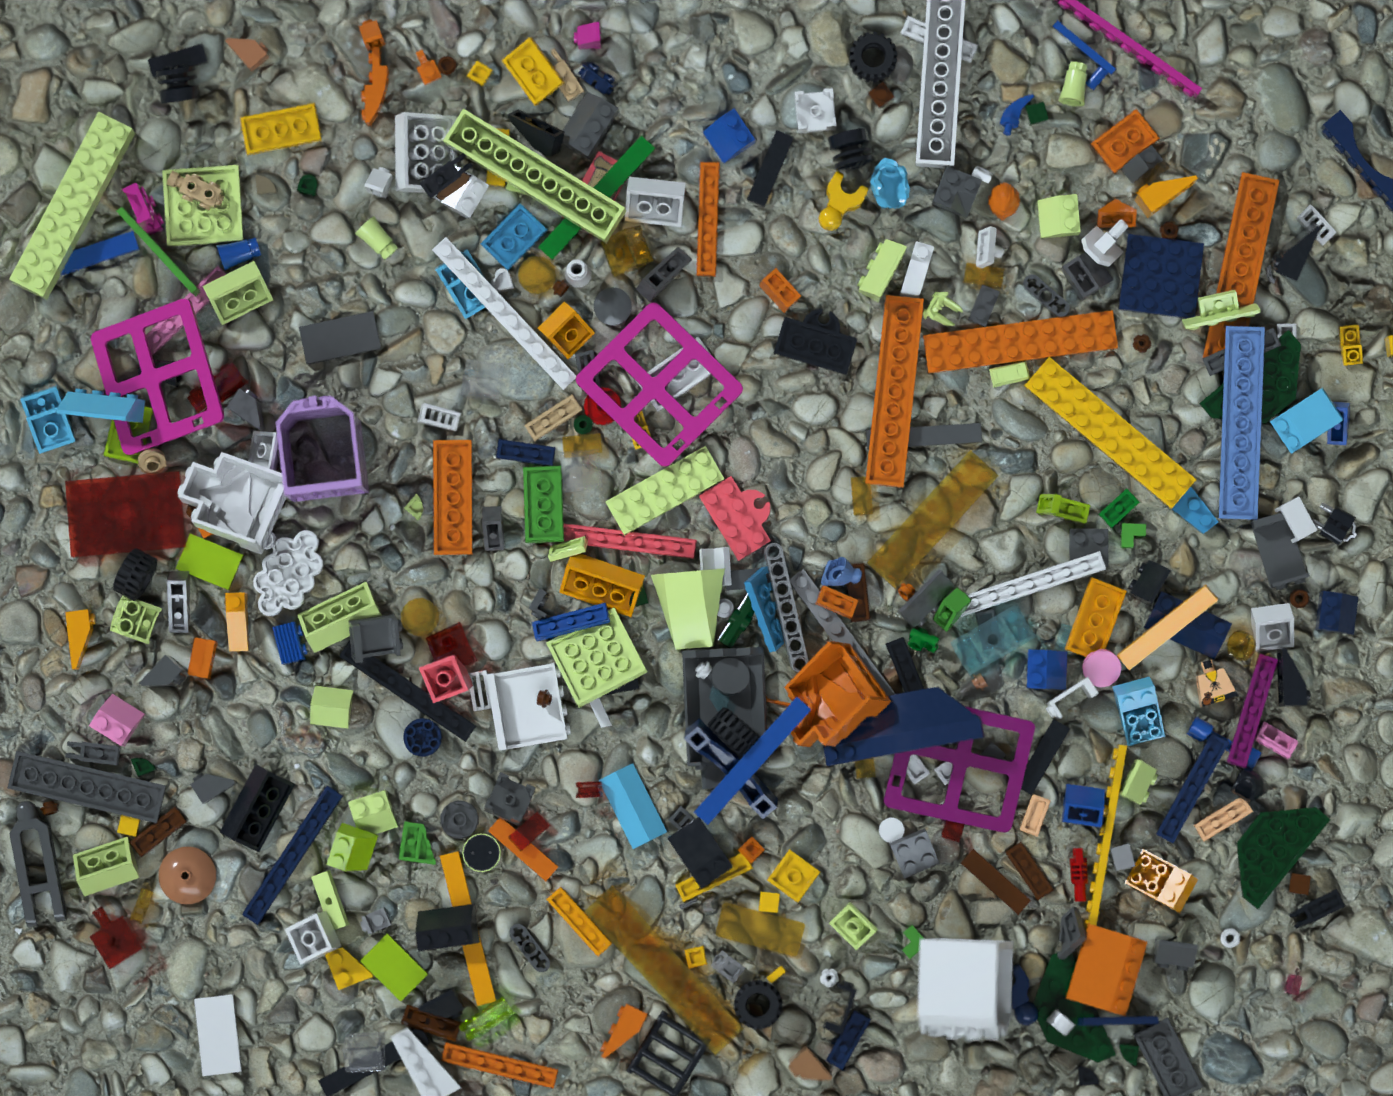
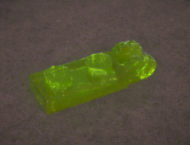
(487, 1018)

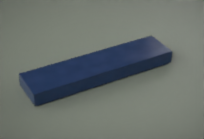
(1118, 1020)

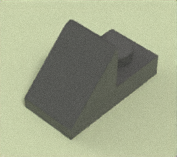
(1141, 164)

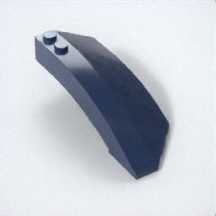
(908, 724)

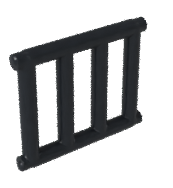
(643, 1051)

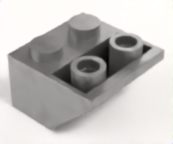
(1086, 275)

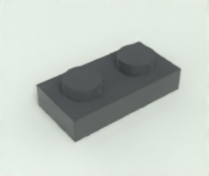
(983, 306)

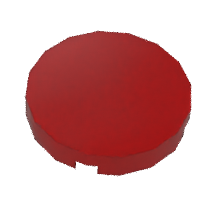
(596, 413)

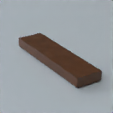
(995, 881)

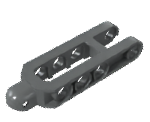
(29, 819)

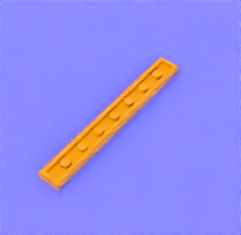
(473, 953)

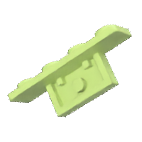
(1219, 308)

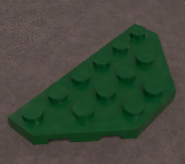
(1279, 381)
(1273, 847)
(1084, 1040)

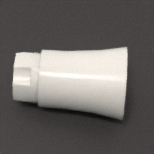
(580, 279)

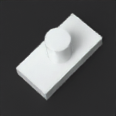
(986, 247)

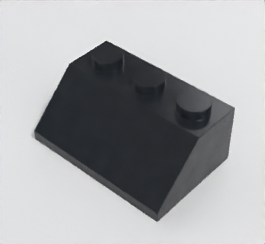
(446, 927)

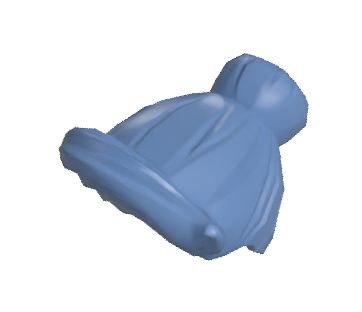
(840, 572)

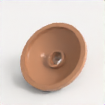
(200, 880)

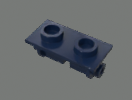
(592, 73)

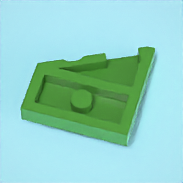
(415, 844)

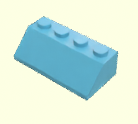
(102, 406)

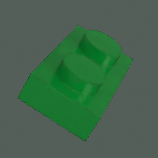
(1118, 508)

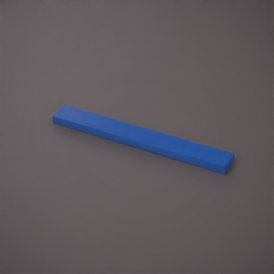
(752, 760)

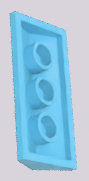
(633, 806)

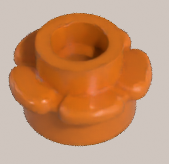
(906, 591)

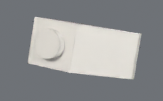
(379, 182)

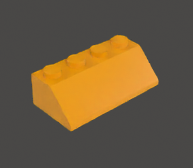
(601, 583)

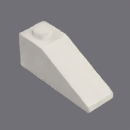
(917, 270)

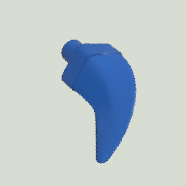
(1011, 115)

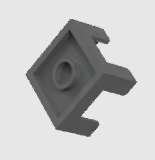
(509, 799)

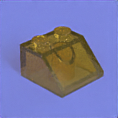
(627, 251)

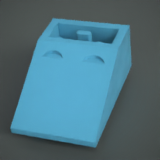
(1139, 711)

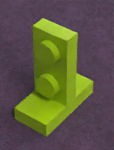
(1064, 508)

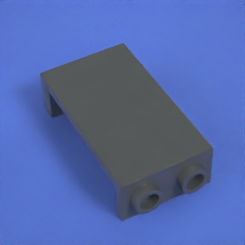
(1278, 554)

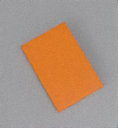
(1125, 141)

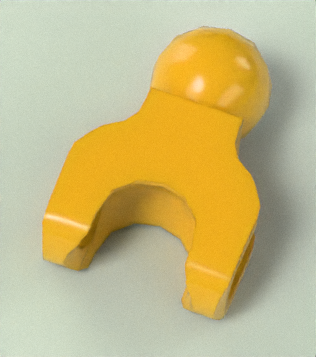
(839, 203)

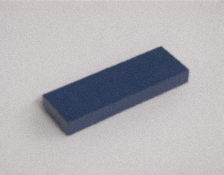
(525, 452)
(848, 1040)

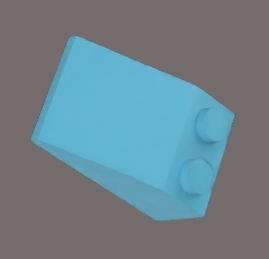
(1306, 420)

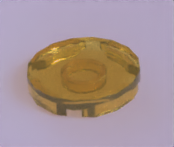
(537, 275)
(420, 617)

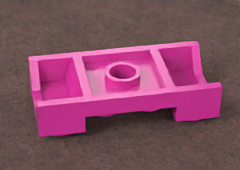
(144, 209)

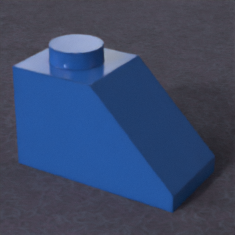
(1339, 433)

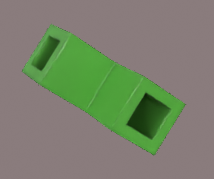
(1128, 531)
(914, 946)

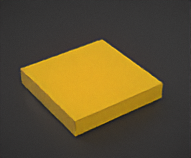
(793, 875)

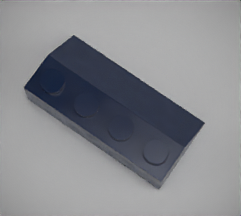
(1202, 634)

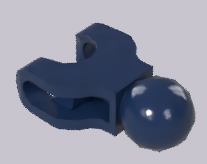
(1025, 1012)

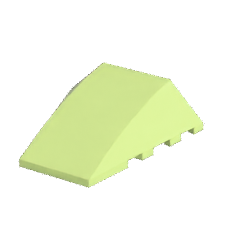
(690, 605)

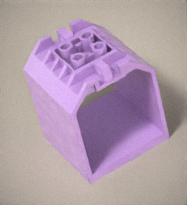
(310, 409)

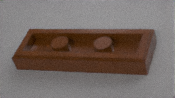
(859, 592)
(158, 832)
(1029, 871)
(430, 1023)

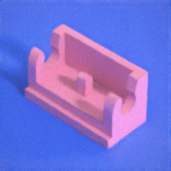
(1276, 740)

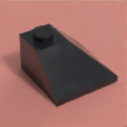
(444, 1005)

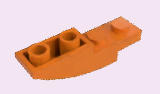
(375, 94)

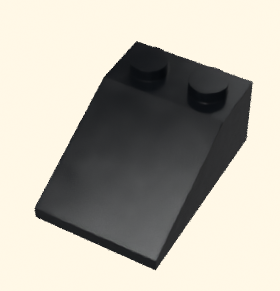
(1291, 686)
(700, 852)

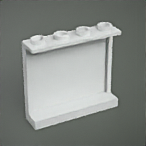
(515, 707)

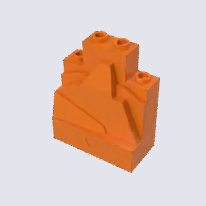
(837, 692)

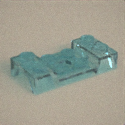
(974, 648)

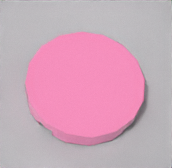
(1102, 667)

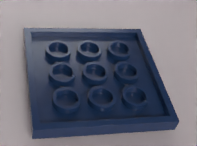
(1161, 276)

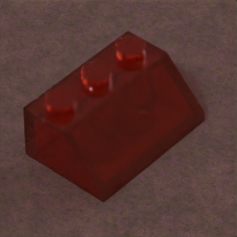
(227, 384)

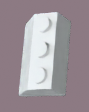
(655, 201)

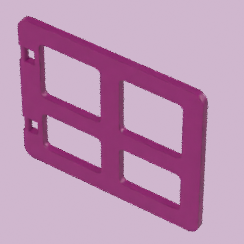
(962, 758)

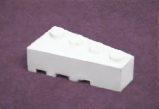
(423, 1068)

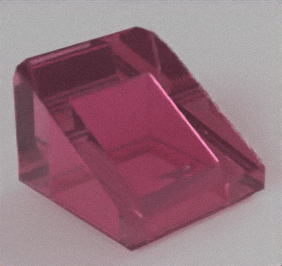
(1293, 984)

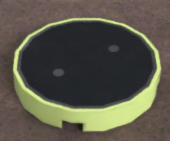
(481, 852)

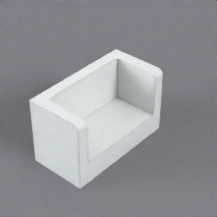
(1297, 518)

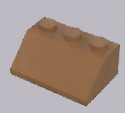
(808, 1066)

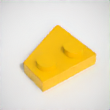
(346, 968)

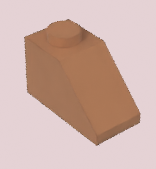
(249, 52)

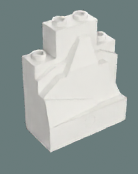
(234, 500)

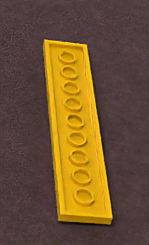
(1110, 433)

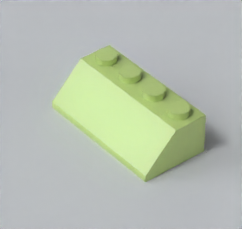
(330, 619)

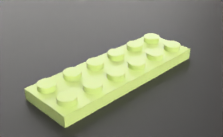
(664, 490)

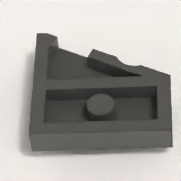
(1071, 933)

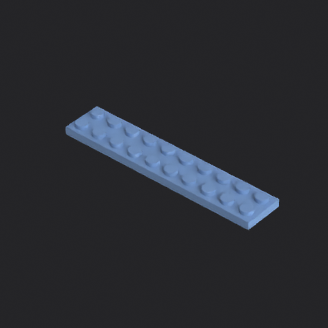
(1241, 422)

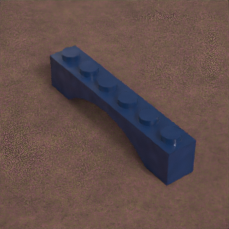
(1340, 132)
(712, 747)

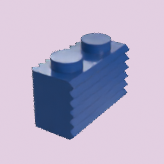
(289, 643)

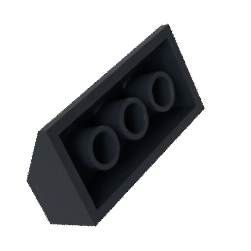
(257, 808)

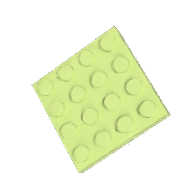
(194, 225)
(596, 659)

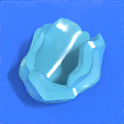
(890, 184)

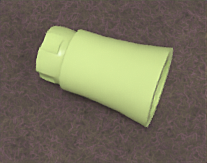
(1074, 86)
(377, 238)

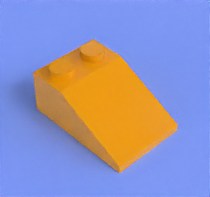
(1159, 194)

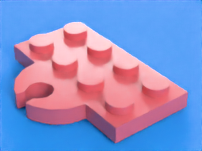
(737, 516)

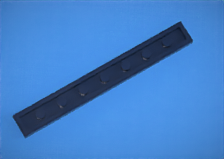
(292, 855)

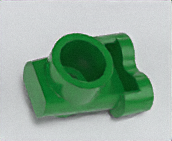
(921, 638)

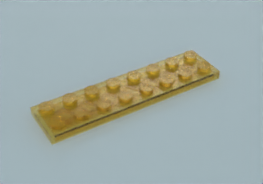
(932, 519)

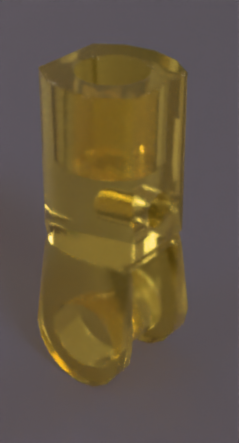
(142, 902)

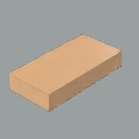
(1035, 815)

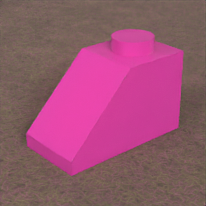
(588, 36)

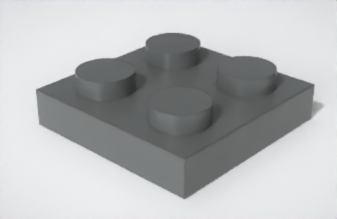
(1088, 541)
(914, 853)

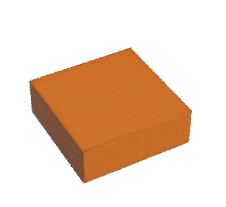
(751, 849)

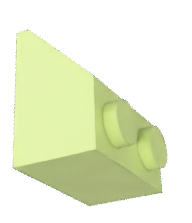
(1059, 216)
(1138, 782)
(373, 813)

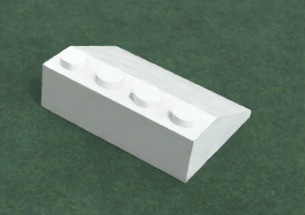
(420, 148)

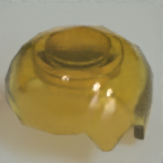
(1241, 645)

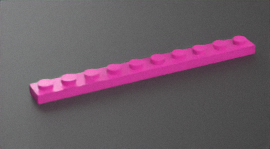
(1129, 45)

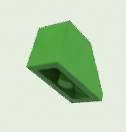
(951, 609)

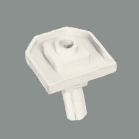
(1102, 245)

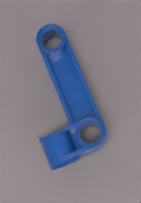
(1202, 730)

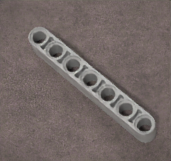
(779, 600)

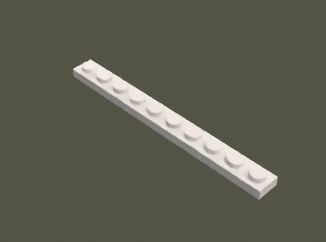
(504, 313)

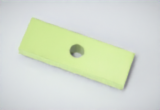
(326, 892)

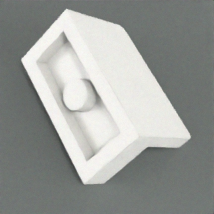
(717, 559)

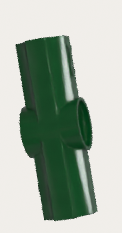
(737, 623)

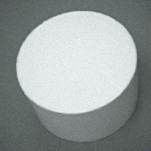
(891, 829)
(1060, 1022)

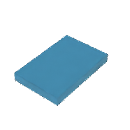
(514, 237)

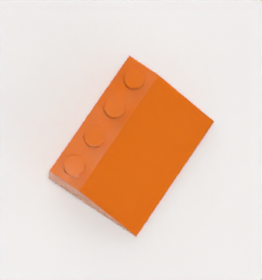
(1106, 970)

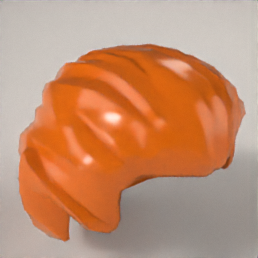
(1004, 200)

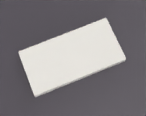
(685, 380)
(218, 1035)

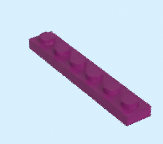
(1252, 710)

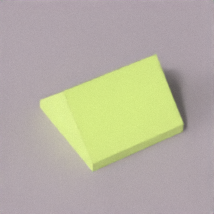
(331, 707)
(853, 926)

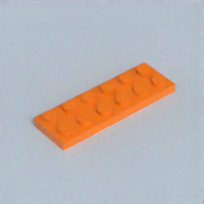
(452, 497)

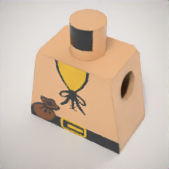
(1213, 685)

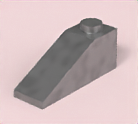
(663, 274)
(178, 601)

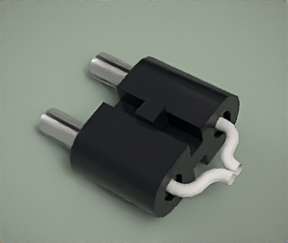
(1336, 525)

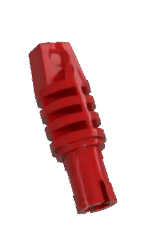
(1079, 874)

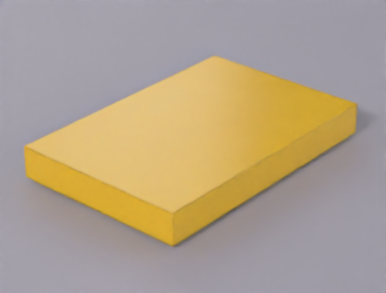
(533, 71)

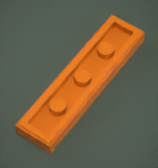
(530, 855)

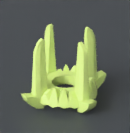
(938, 301)

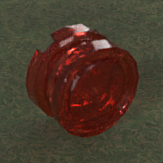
(589, 792)

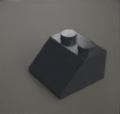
(1148, 582)

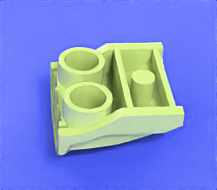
(134, 619)

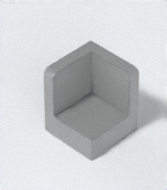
(1122, 857)

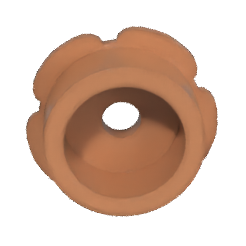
(979, 682)

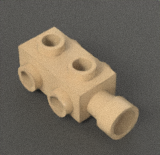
(199, 190)

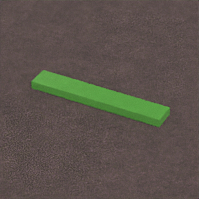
(158, 251)

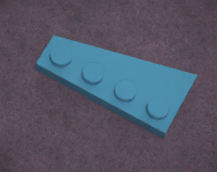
(1194, 511)
(764, 608)

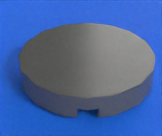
(730, 676)
(459, 819)

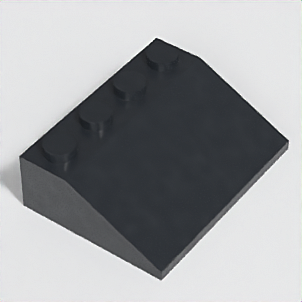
(1293, 255)

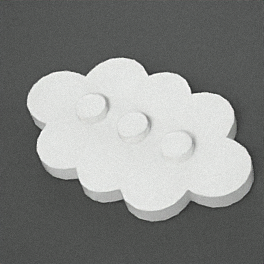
(288, 573)

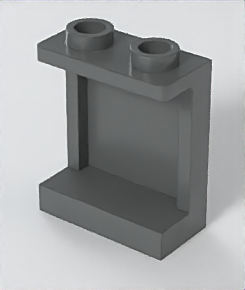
(375, 637)

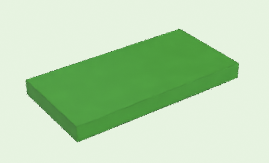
(543, 504)

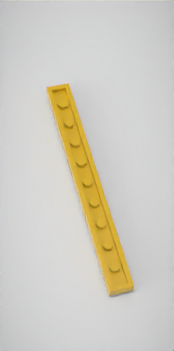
(1105, 831)

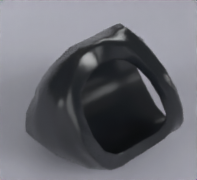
(1249, 785)

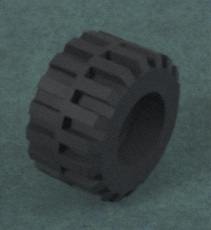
(873, 41)
(135, 574)
(733, 731)
(746, 1017)

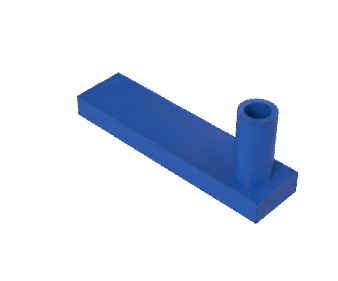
(1104, 66)

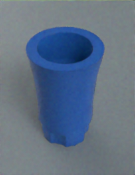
(238, 252)

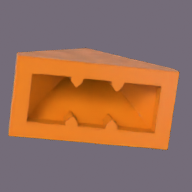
(1115, 211)

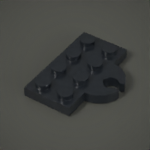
(816, 342)

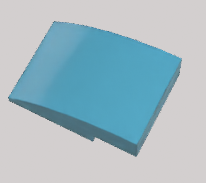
(462, 296)
(47, 427)

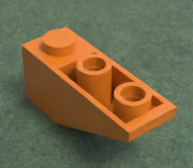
(627, 1026)

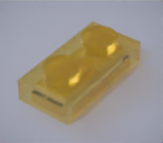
(986, 276)

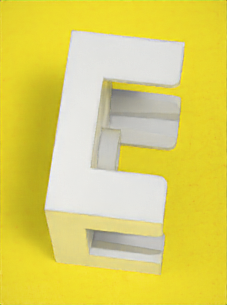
(815, 111)

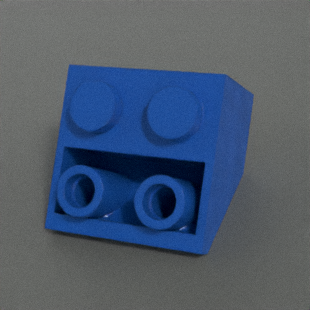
(1083, 805)

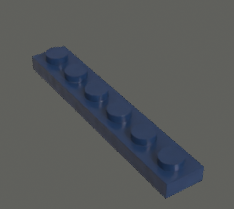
(1192, 788)

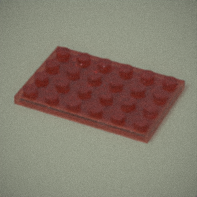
(125, 514)

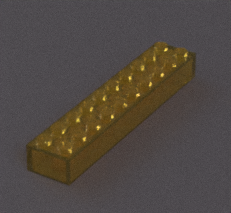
(663, 970)

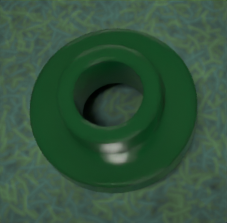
(587, 429)

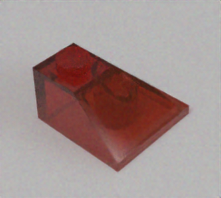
(450, 642)

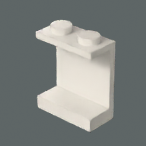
(1087, 687)

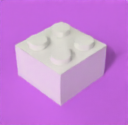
(313, 937)

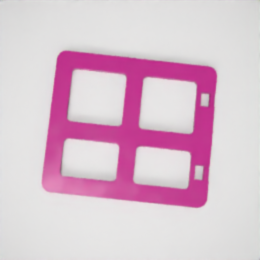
(153, 377)
(655, 386)

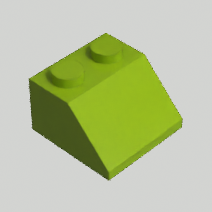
(352, 848)

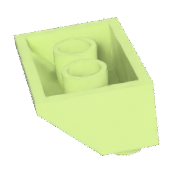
(881, 269)
(238, 292)
(105, 866)

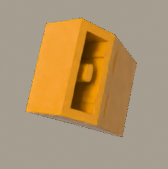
(1161, 881)

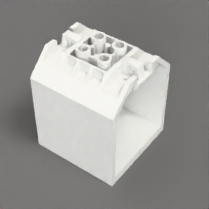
(965, 988)

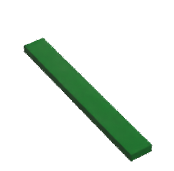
(608, 186)

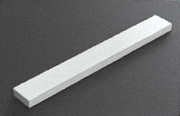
(1035, 582)

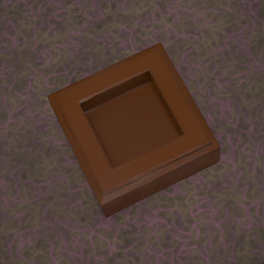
(1299, 884)

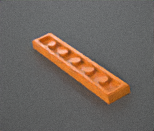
(708, 219)
(499, 1065)

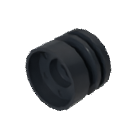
(178, 84)
(850, 147)

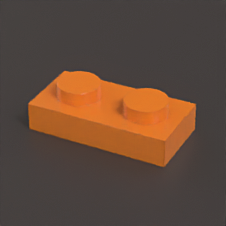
(836, 602)

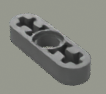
(1060, 301)
(516, 939)

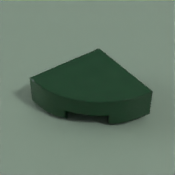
(642, 599)
(142, 766)
(1129, 1053)

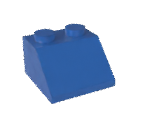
(729, 136)
(1047, 669)

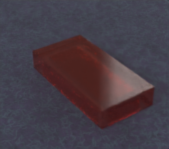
(529, 831)

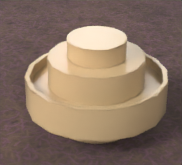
(152, 461)

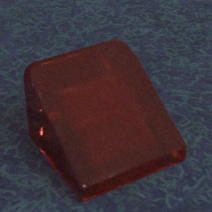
(952, 831)

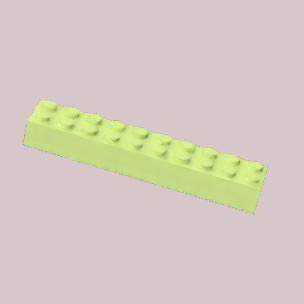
(534, 175)
(72, 206)

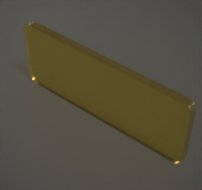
(760, 929)

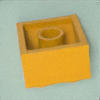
(566, 330)

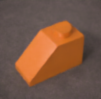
(371, 34)

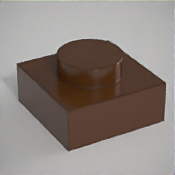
(881, 95)

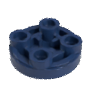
(422, 737)

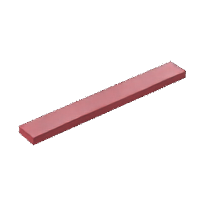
(632, 541)

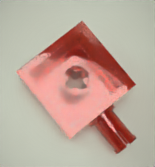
(105, 939)

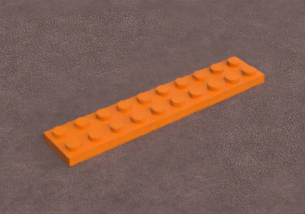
(1244, 250)
(1020, 341)
(894, 391)

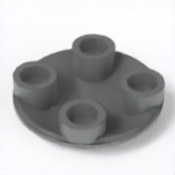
(612, 306)

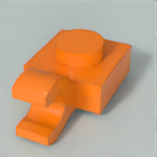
(428, 70)

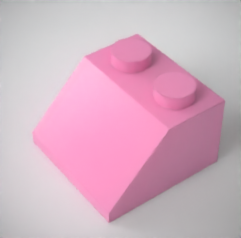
(117, 720)

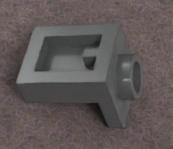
(539, 600)

